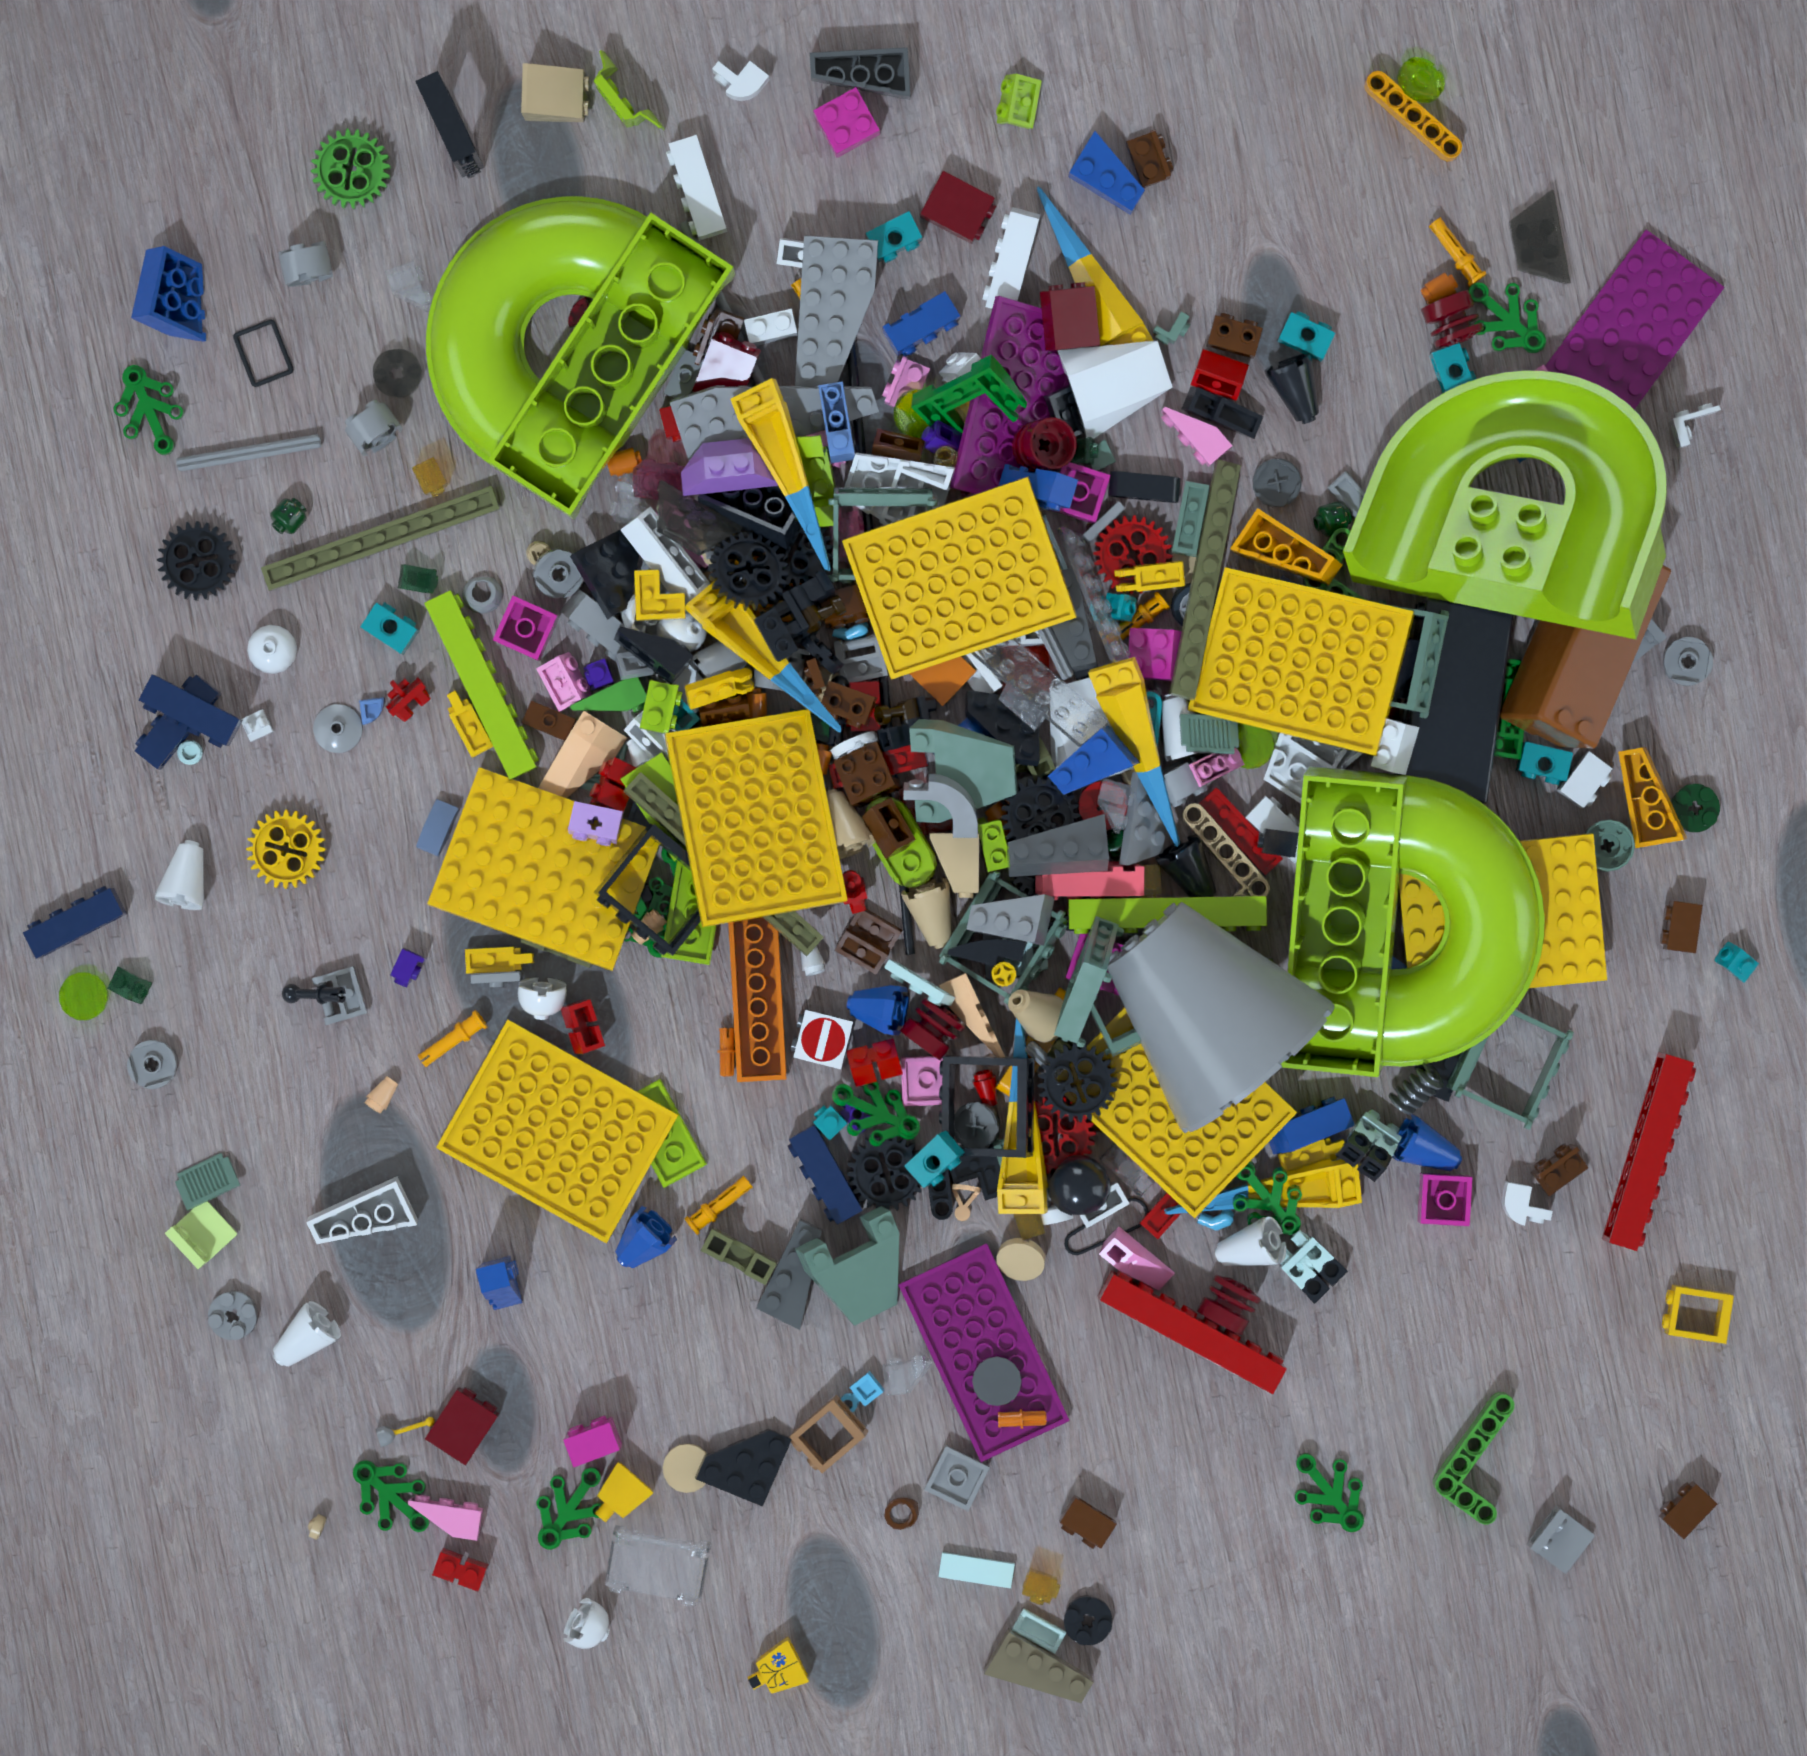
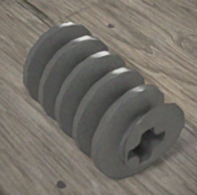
(1418, 1091)

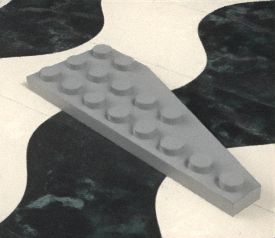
(833, 301)
(711, 417)

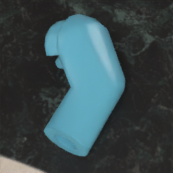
(855, 632)
(1218, 1222)

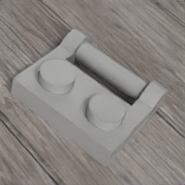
(863, 666)
(354, 1002)

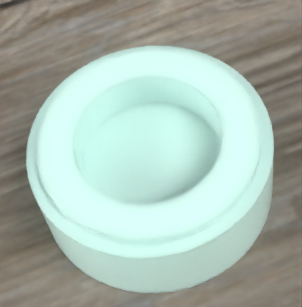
(190, 752)

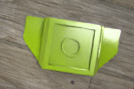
(620, 106)
(819, 476)

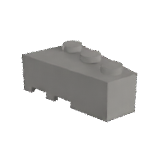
(587, 614)
(1014, 919)

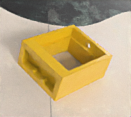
(1722, 1317)

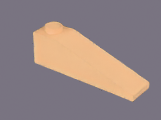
(582, 755)
(969, 1010)

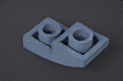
(437, 827)

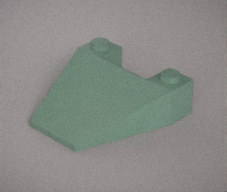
(969, 758)
(863, 1278)

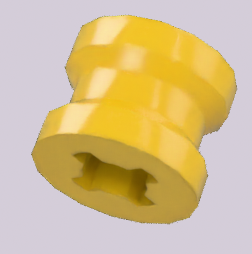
(1003, 977)

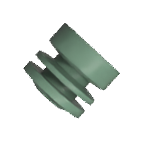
(1622, 843)

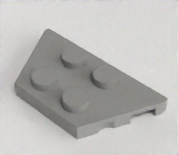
(1144, 830)

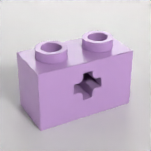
(584, 813)

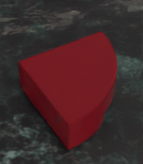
(577, 312)

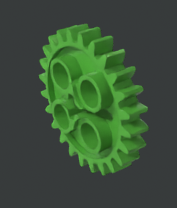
(372, 172)

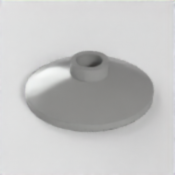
(350, 728)

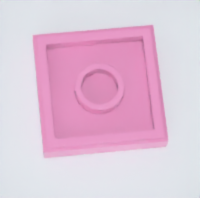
(921, 1081)

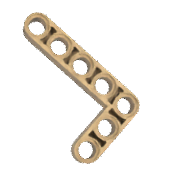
(1230, 863)

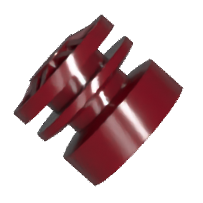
(1452, 319)
(1044, 444)
(932, 1028)
(1229, 1304)

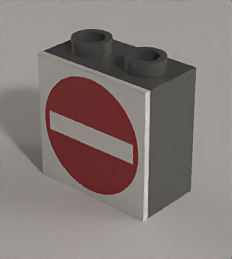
(821, 1038)

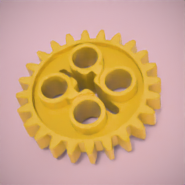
(292, 828)

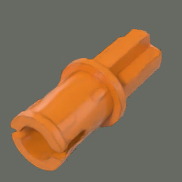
(726, 1052)
(1022, 1418)

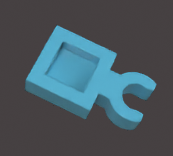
(863, 1390)

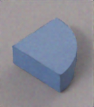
(371, 709)

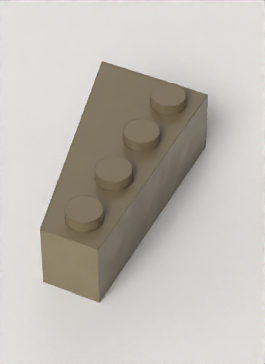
(1034, 1667)

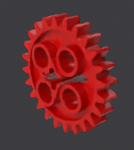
(1152, 545)
(1078, 1134)

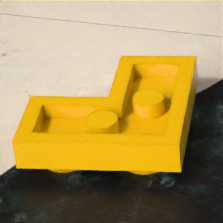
(652, 604)

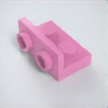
(907, 376)
(564, 681)

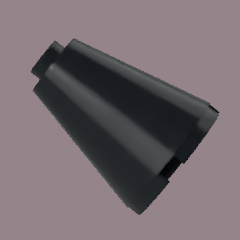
(1296, 386)
(1189, 867)

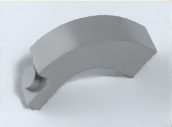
(950, 795)

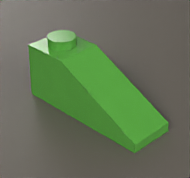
(620, 697)

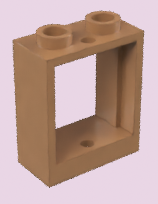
(845, 1417)

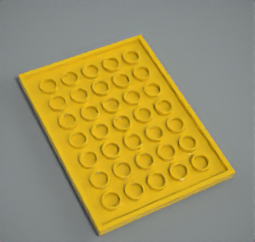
(959, 578)
(1301, 661)
(755, 817)
(529, 877)
(1572, 911)
(1140, 1122)
(557, 1131)

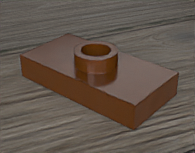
(548, 720)

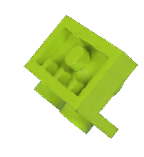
(1018, 101)
(660, 706)
(993, 844)

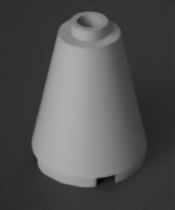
(718, 659)

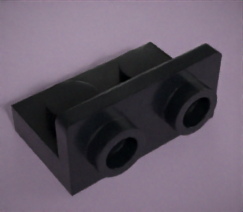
(775, 634)

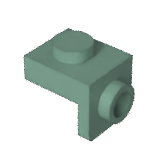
(1179, 328)

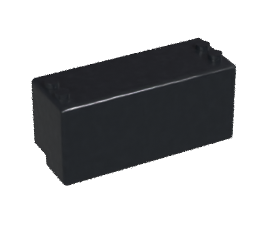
(1464, 711)

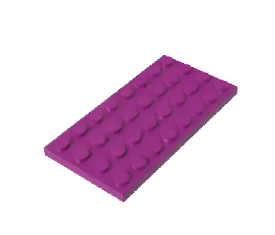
(1637, 321)
(1018, 344)
(972, 1317)

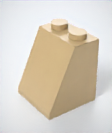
(554, 93)
(959, 861)

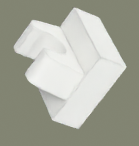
(257, 725)

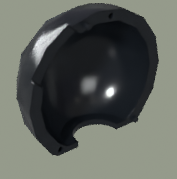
(1079, 1185)

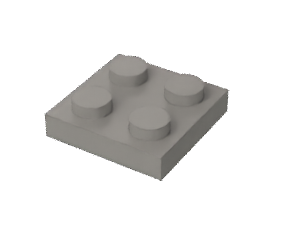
(957, 1478)

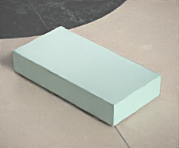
(1039, 1630)

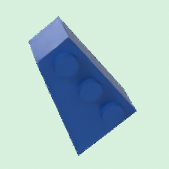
(1106, 175)
(921, 325)
(1050, 488)
(1094, 760)
(1312, 1125)
(499, 1282)

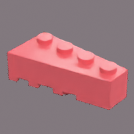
(1116, 882)

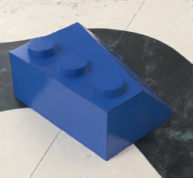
(170, 294)

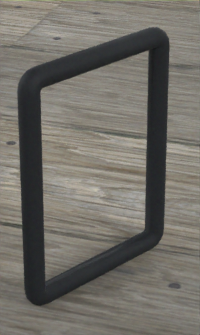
(282, 347)

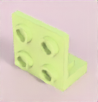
(201, 1234)

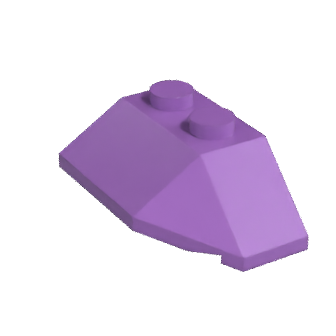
(725, 467)

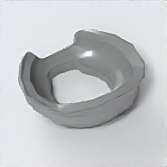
(487, 606)

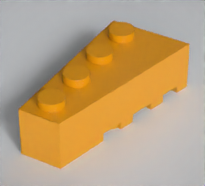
(1280, 547)
(1648, 803)

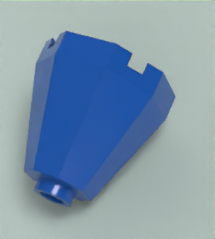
(880, 1007)
(644, 1238)

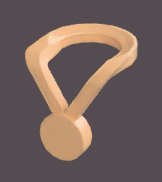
(962, 1212)

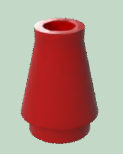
(986, 1086)

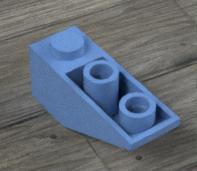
(836, 422)

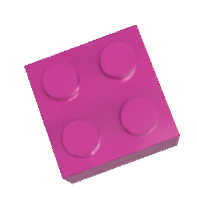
(846, 122)
(1088, 492)
(526, 628)
(1155, 651)
(1444, 1199)
(593, 1441)

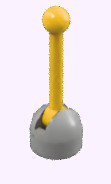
(386, 1434)

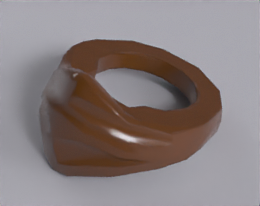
(912, 1504)

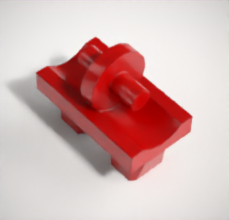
(398, 705)
(855, 891)

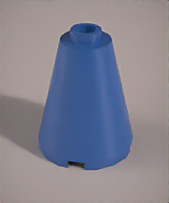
(1425, 1146)

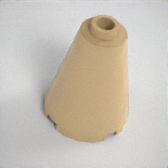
(848, 825)
(931, 911)
(1036, 1013)

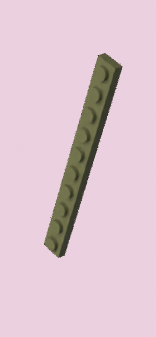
(380, 538)
(1205, 580)
(667, 814)

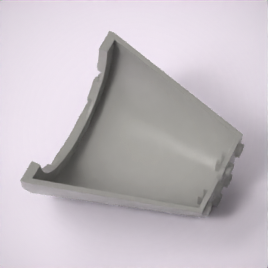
(1210, 1012)

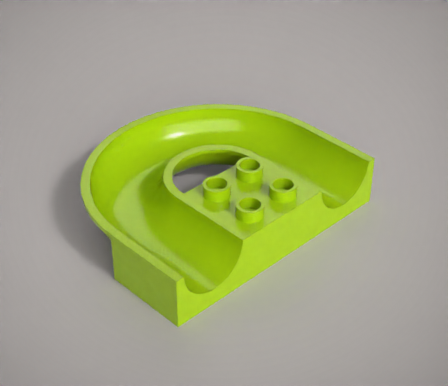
(647, 301)
(1511, 554)
(1351, 849)

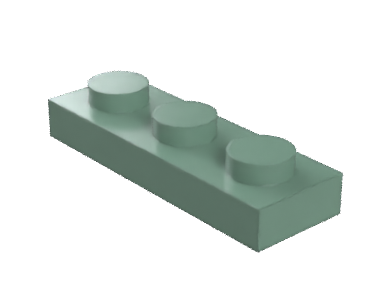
(1190, 519)

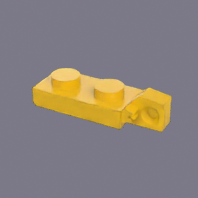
(468, 725)
(495, 960)
(1310, 1154)

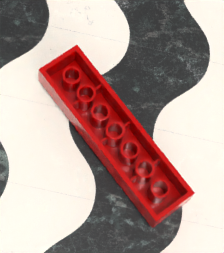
(1648, 1151)
(1192, 1332)

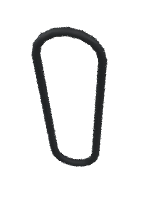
(1101, 1243)

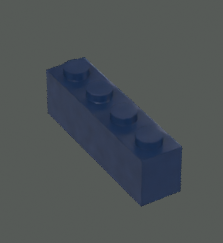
(189, 710)
(165, 736)
(75, 922)
(825, 1174)

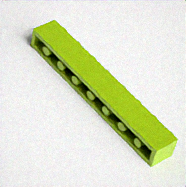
(481, 685)
(1138, 912)

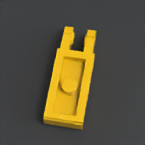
(1152, 576)
(719, 687)

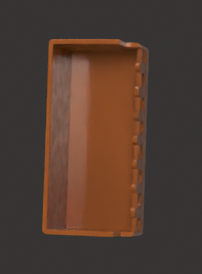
(1573, 679)

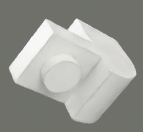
(745, 85)
(1516, 1204)

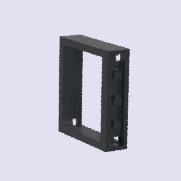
(450, 125)
(625, 915)
(1025, 1102)

